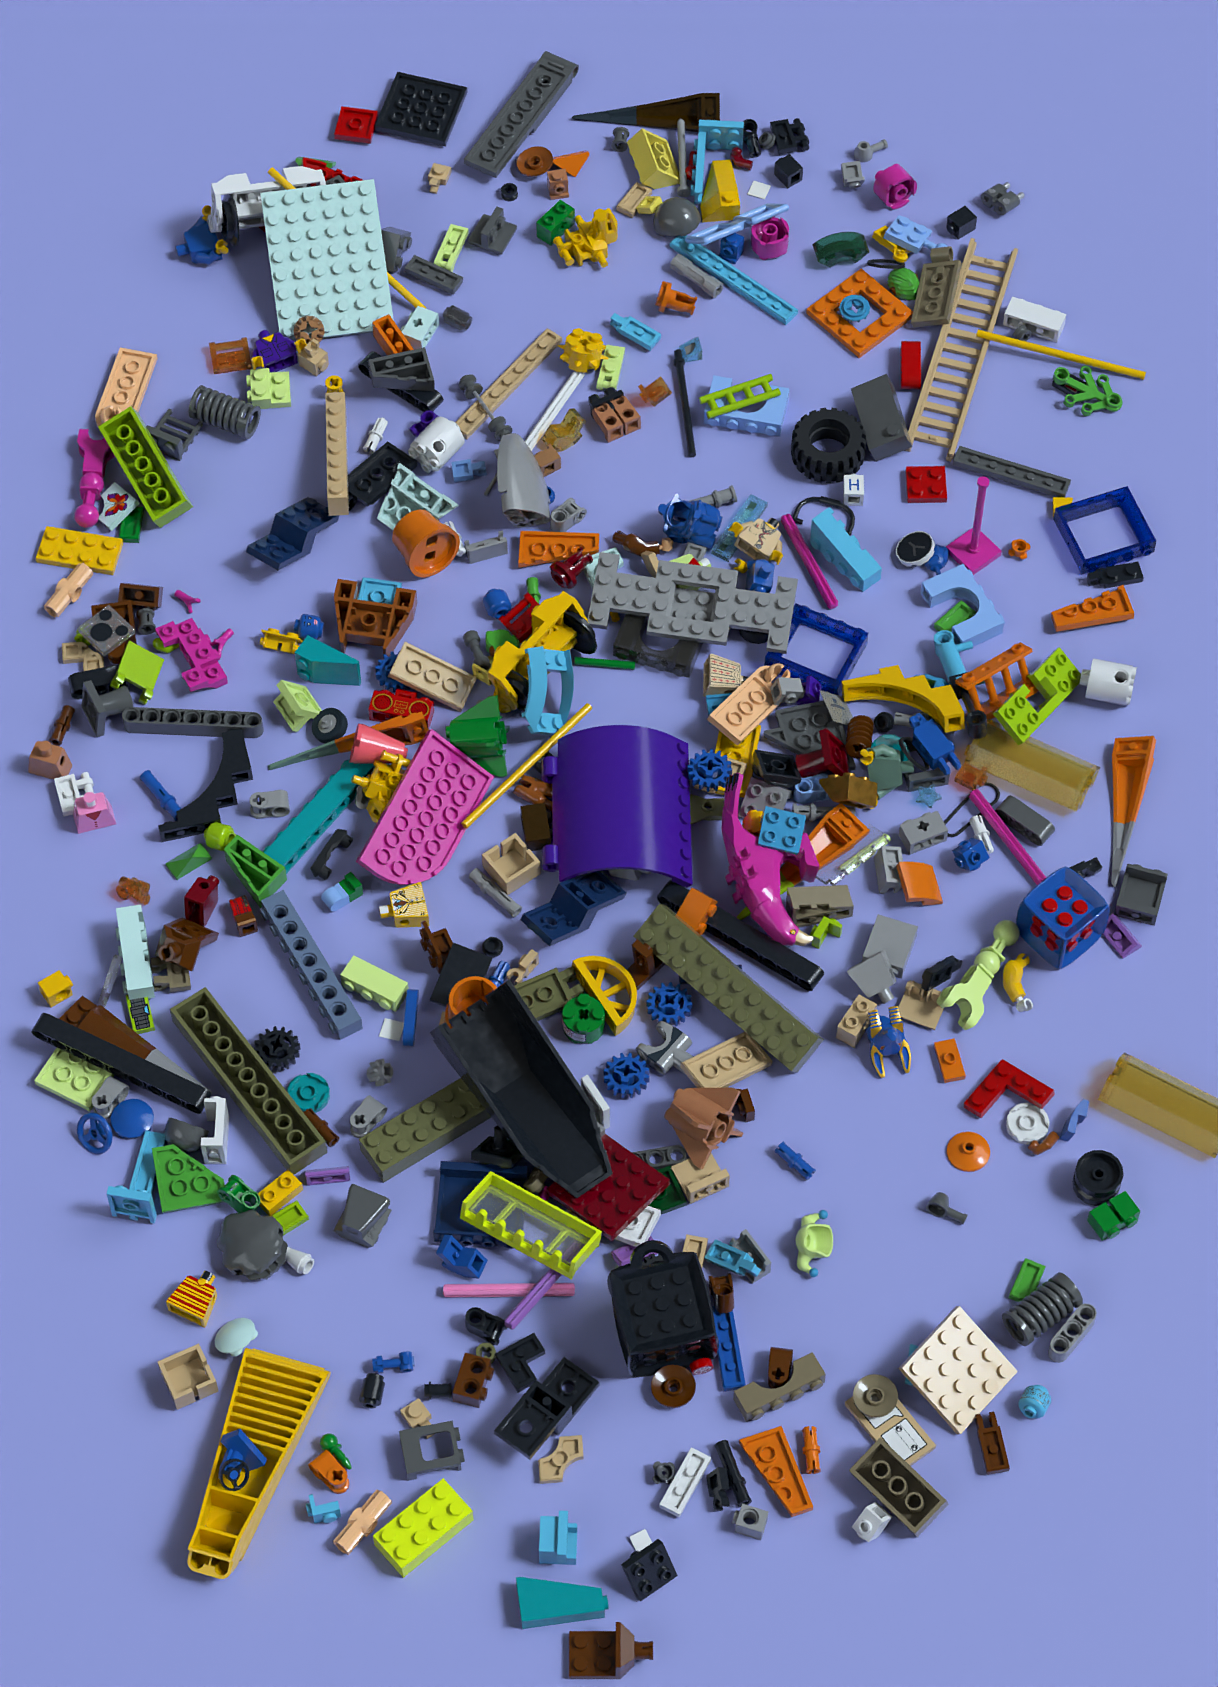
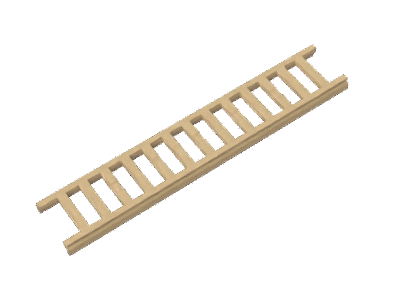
(942, 345)

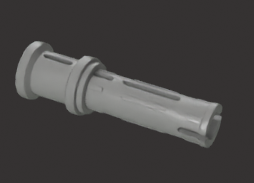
(721, 497)
(813, 812)

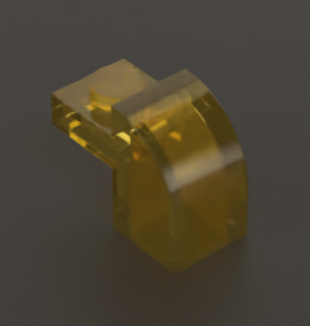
(565, 434)

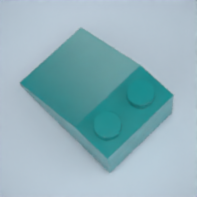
(325, 664)

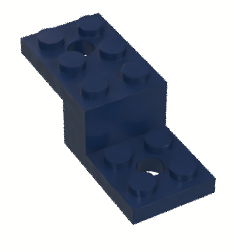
(292, 533)
(573, 906)

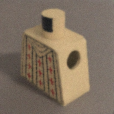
(721, 675)

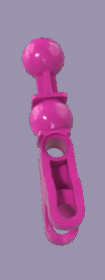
(95, 455)

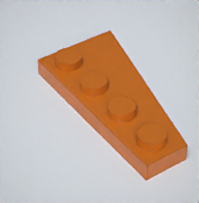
(548, 547)
(1104, 609)
(777, 1465)

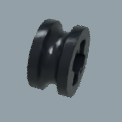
(509, 196)

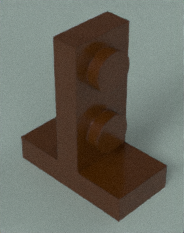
(644, 964)

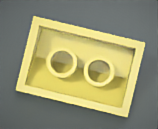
(653, 160)

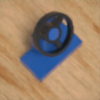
(239, 1454)

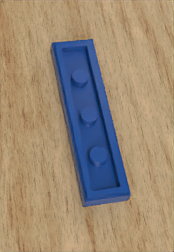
(729, 1351)

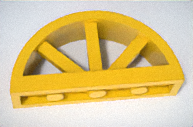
(593, 988)

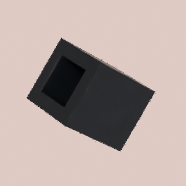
(788, 171)
(961, 222)

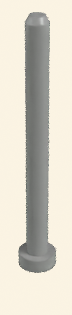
(683, 190)

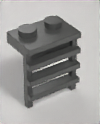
(169, 439)

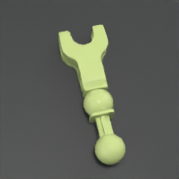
(973, 985)

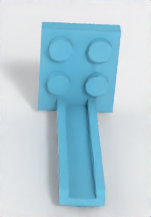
(714, 136)
(138, 1199)

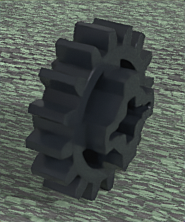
(284, 1054)

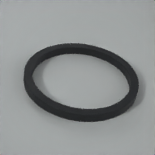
(871, 263)
(903, 739)

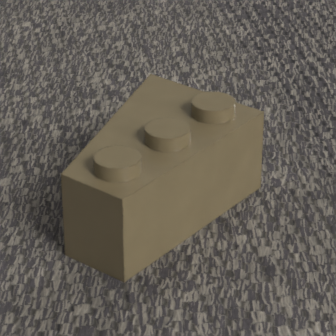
(809, 904)

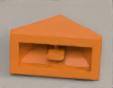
(571, 162)

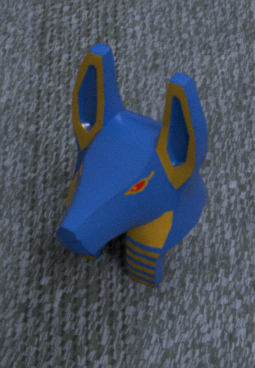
(887, 1039)

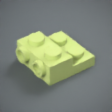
(268, 388)

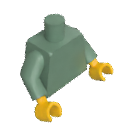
(885, 768)

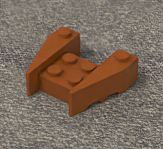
(372, 621)

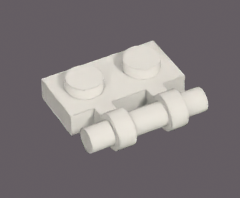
(68, 788)

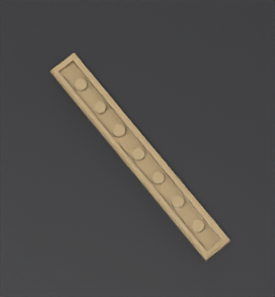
(509, 381)

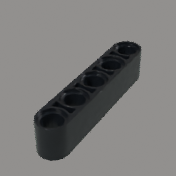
(420, 399)

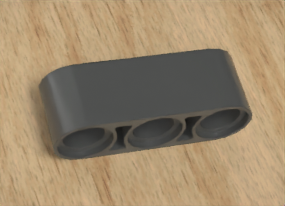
(1025, 820)

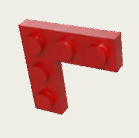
(1009, 1077)

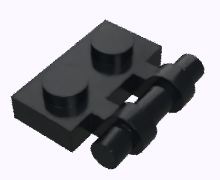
(784, 135)

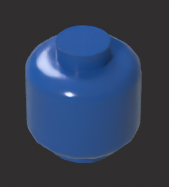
(497, 603)

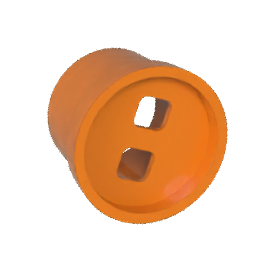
(425, 543)
(465, 994)

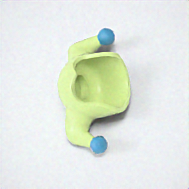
(813, 1241)

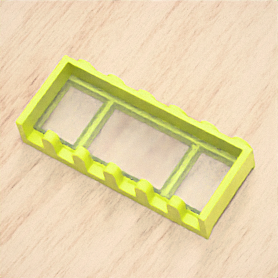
(530, 1224)

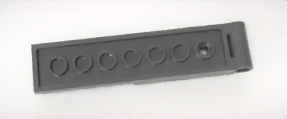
(522, 113)

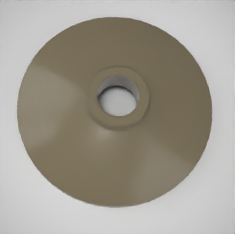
(876, 1386)

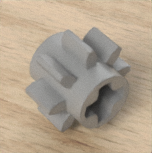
(380, 1072)

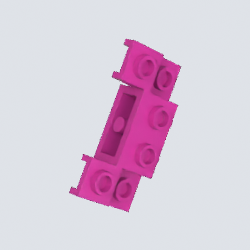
(197, 650)

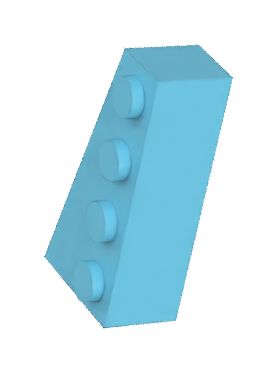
(843, 551)

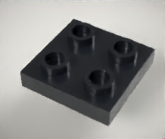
(496, 1151)
(649, 1569)

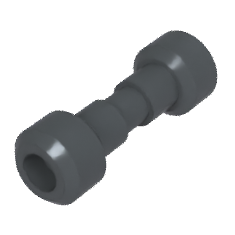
(472, 640)

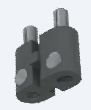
(1000, 199)

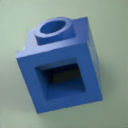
(731, 247)

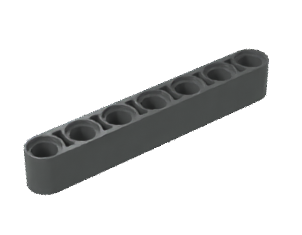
(183, 721)

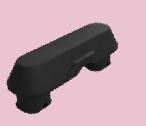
(339, 837)

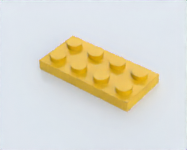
(71, 548)
(741, 753)

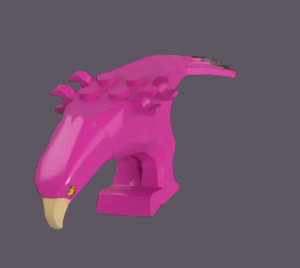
(758, 871)

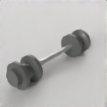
(473, 390)

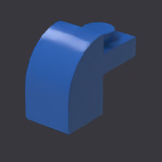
(460, 1259)

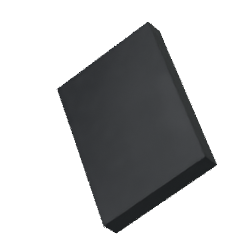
(459, 965)

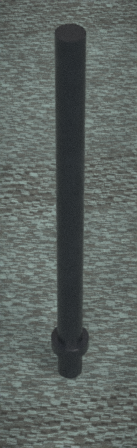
(679, 363)

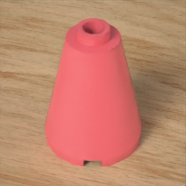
(370, 743)

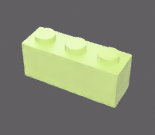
(374, 984)

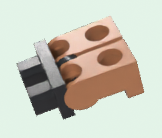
(614, 414)

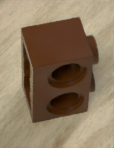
(467, 1379)

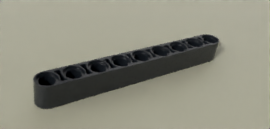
(750, 941)
(121, 1063)

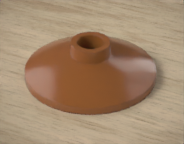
(534, 161)

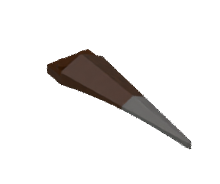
(108, 1027)

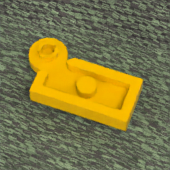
(899, 253)

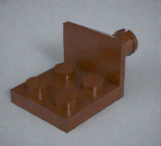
(182, 942)
(605, 1653)

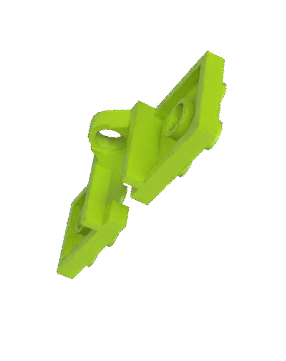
(1054, 680)

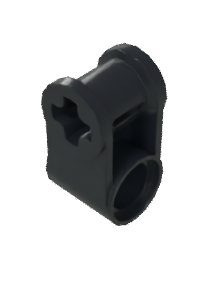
(488, 1328)

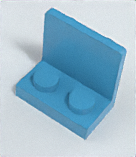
(781, 830)

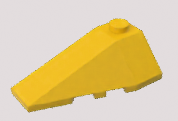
(721, 194)

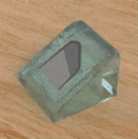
(691, 350)

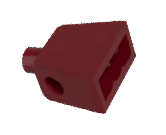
(201, 900)

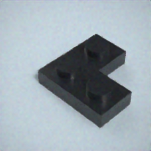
(515, 1361)

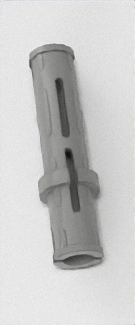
(488, 886)

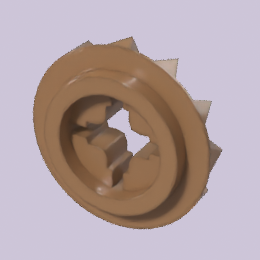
(313, 323)

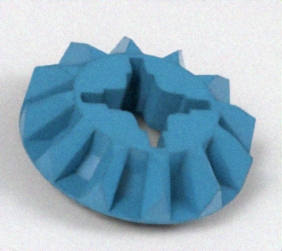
(859, 303)

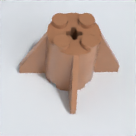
(703, 1119)

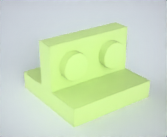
(296, 704)

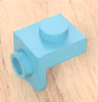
(325, 1512)

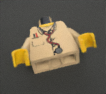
(759, 539)

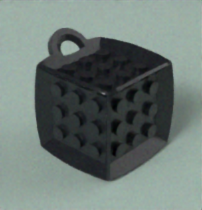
(662, 1310)

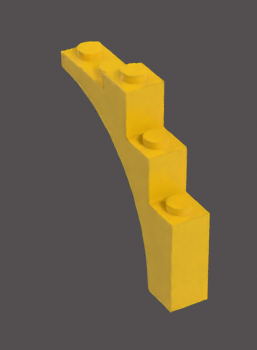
(914, 691)

